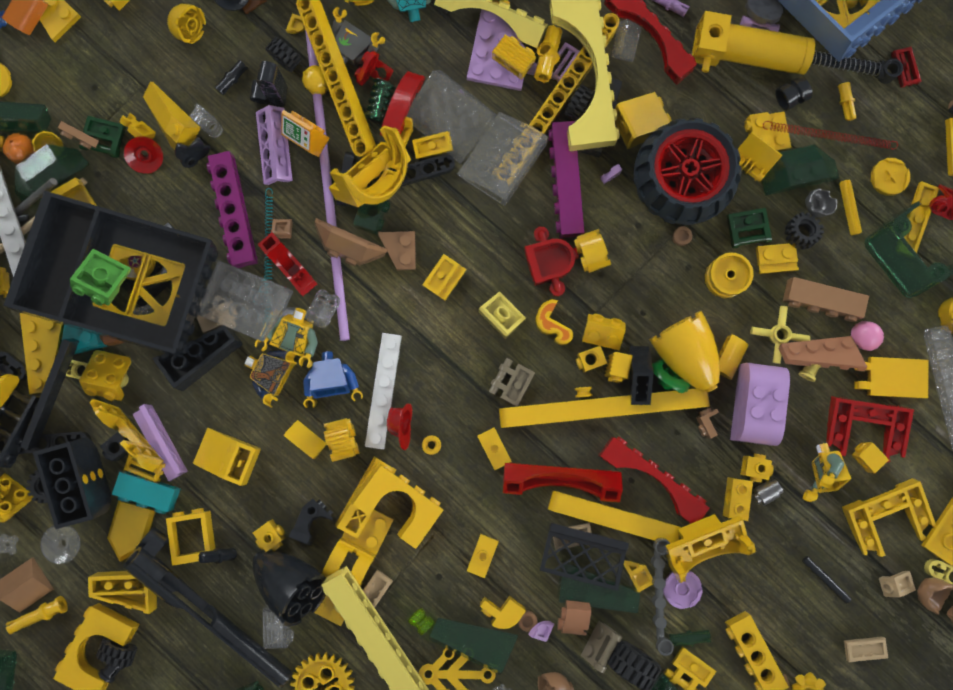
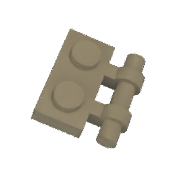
(517, 384)

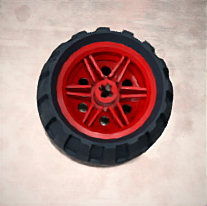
(719, 163)

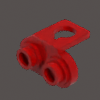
(370, 62)
(942, 204)

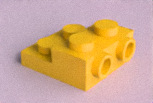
(778, 140)

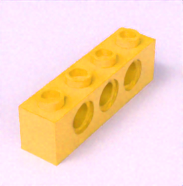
(744, 624)

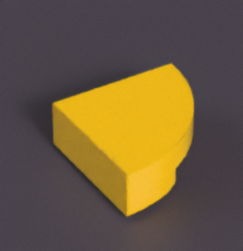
(295, 25)

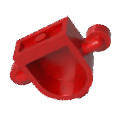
(550, 260)

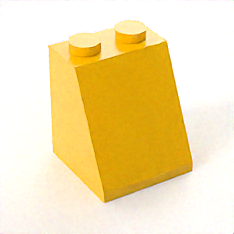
(640, 118)

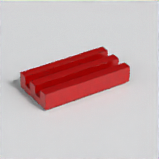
(905, 77)

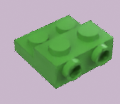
(99, 278)

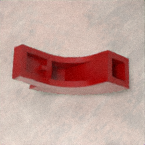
(287, 263)

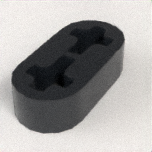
(14, 363)

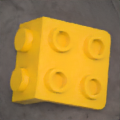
(104, 375)

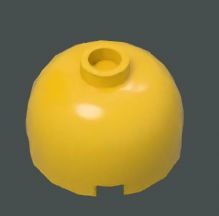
(186, 23)

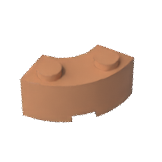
(574, 618)

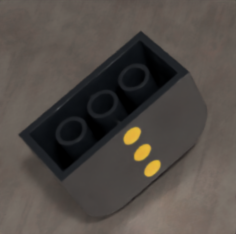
(73, 482)

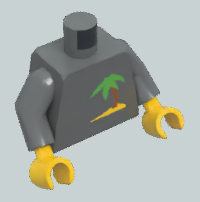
(353, 41)

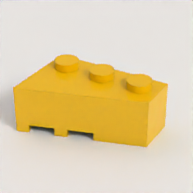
(121, 589)

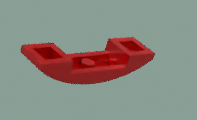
(402, 100)

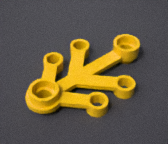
(452, 673)

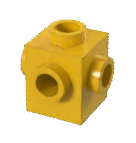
(757, 467)
(263, 536)

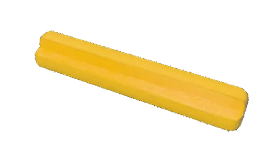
(850, 207)

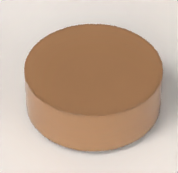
(682, 236)
(528, 621)

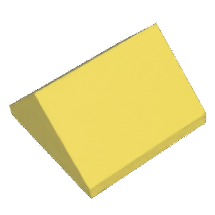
(502, 314)

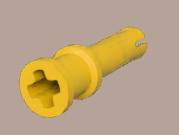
(44, 612)

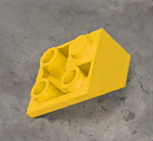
(12, 497)

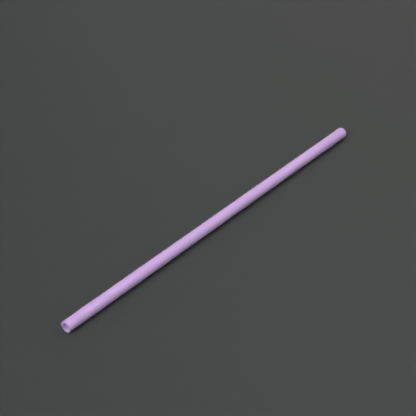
(329, 204)

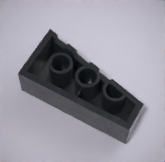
(200, 357)

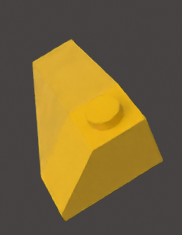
(170, 117)

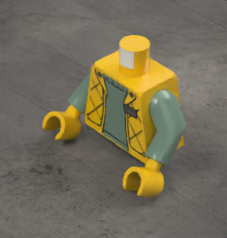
(294, 335)
(829, 472)

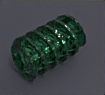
(379, 99)

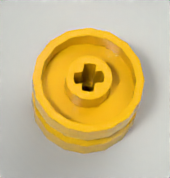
(739, 273)

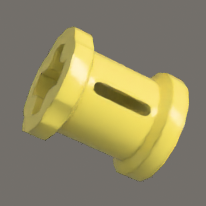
(810, 372)

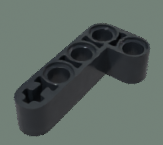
(270, 86)

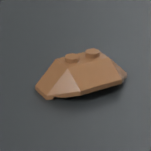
(347, 245)

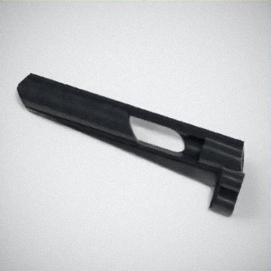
(162, 581)

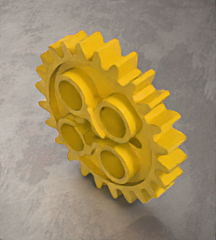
(314, 669)

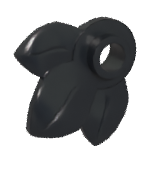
(192, 154)

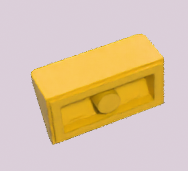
(305, 439)

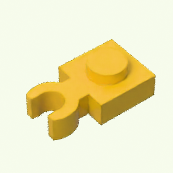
(137, 128)

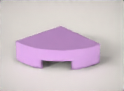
(615, 171)
(541, 630)

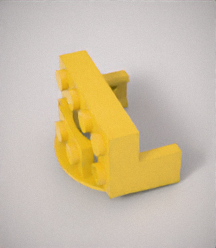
(388, 154)

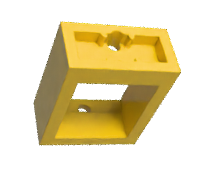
(207, 530)

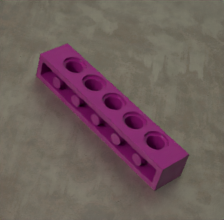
(217, 164)

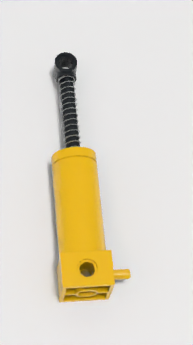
(721, 40)

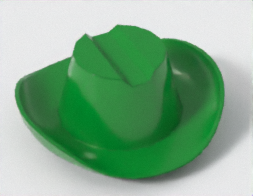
(669, 378)

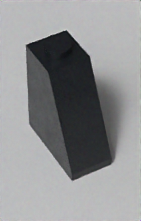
(640, 375)

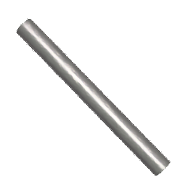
(35, 196)

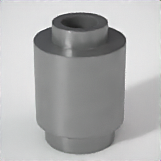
(767, 492)

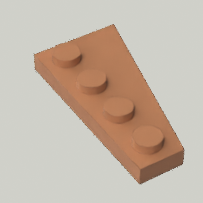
(824, 352)

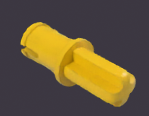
(847, 101)

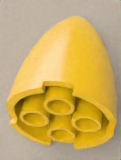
(690, 351)

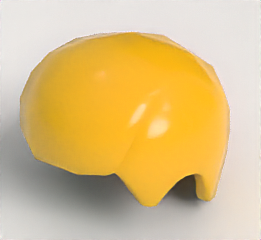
(314, 80)
(45, 138)

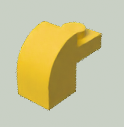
(506, 616)

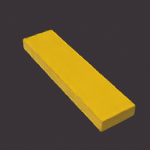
(919, 216)

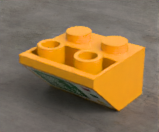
(303, 132)

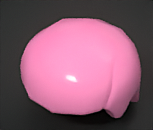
(867, 335)

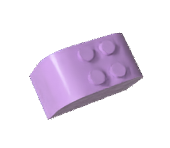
(760, 404)

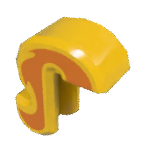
(551, 327)

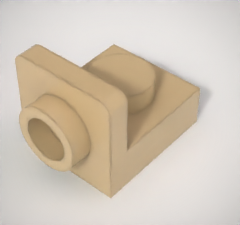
(897, 585)

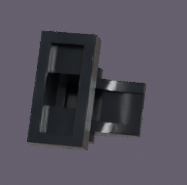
(302, 527)

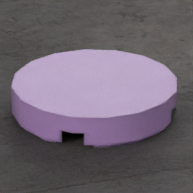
(682, 594)

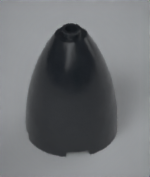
(288, 585)

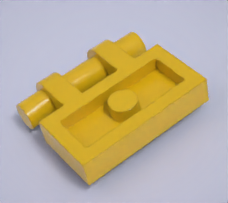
(692, 666)

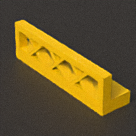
(349, 510)

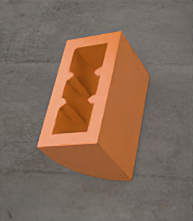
(24, 14)

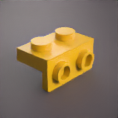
(604, 331)

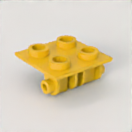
(757, 157)

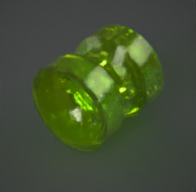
(422, 626)

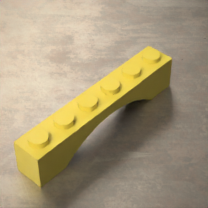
(527, 29)

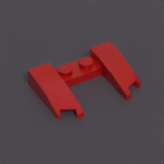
(895, 418)

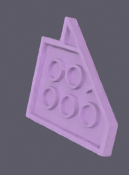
(482, 66)

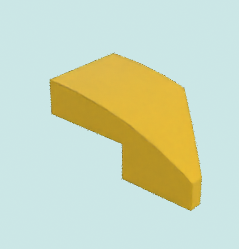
(638, 574)

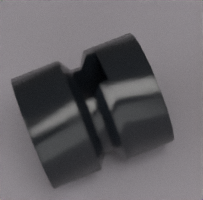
(790, 95)

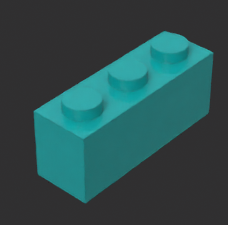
(146, 492)

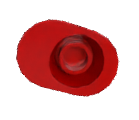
(400, 424)

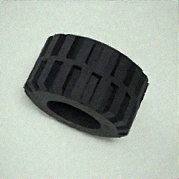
(634, 665)

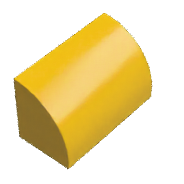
(731, 355)

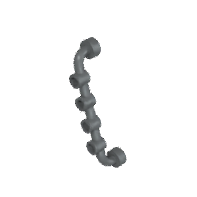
(663, 645)

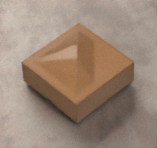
(282, 228)

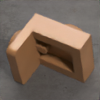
(706, 427)

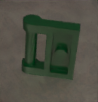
(105, 131)
(749, 221)

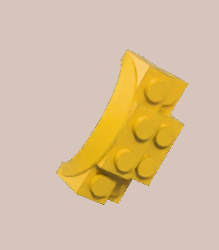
(707, 540)

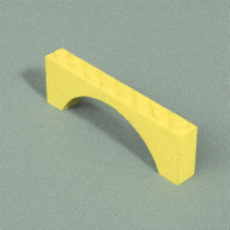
(597, 124)

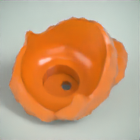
(17, 147)

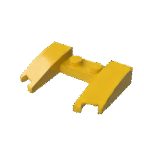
(137, 445)
(906, 495)

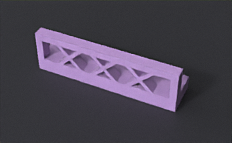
(276, 144)
(160, 441)

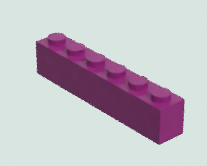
(567, 182)

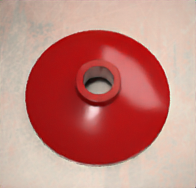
(140, 162)

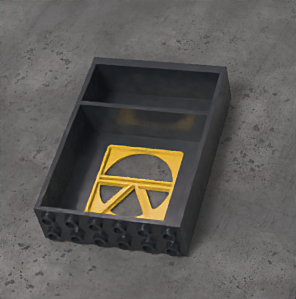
(63, 238)

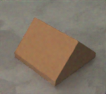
(24, 586)

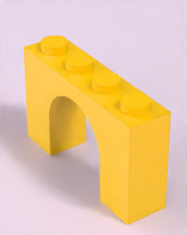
(424, 510)
(99, 620)

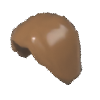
(933, 593)

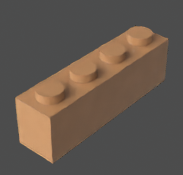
(825, 298)

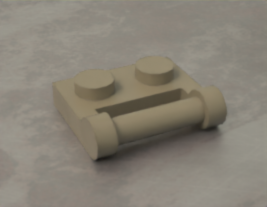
(601, 646)

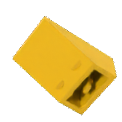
(226, 457)

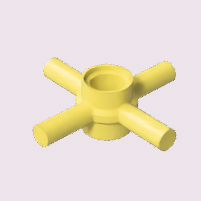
(772, 334)

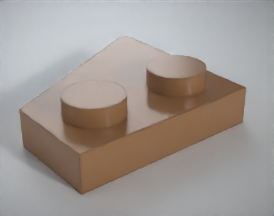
(71, 132)
(400, 248)

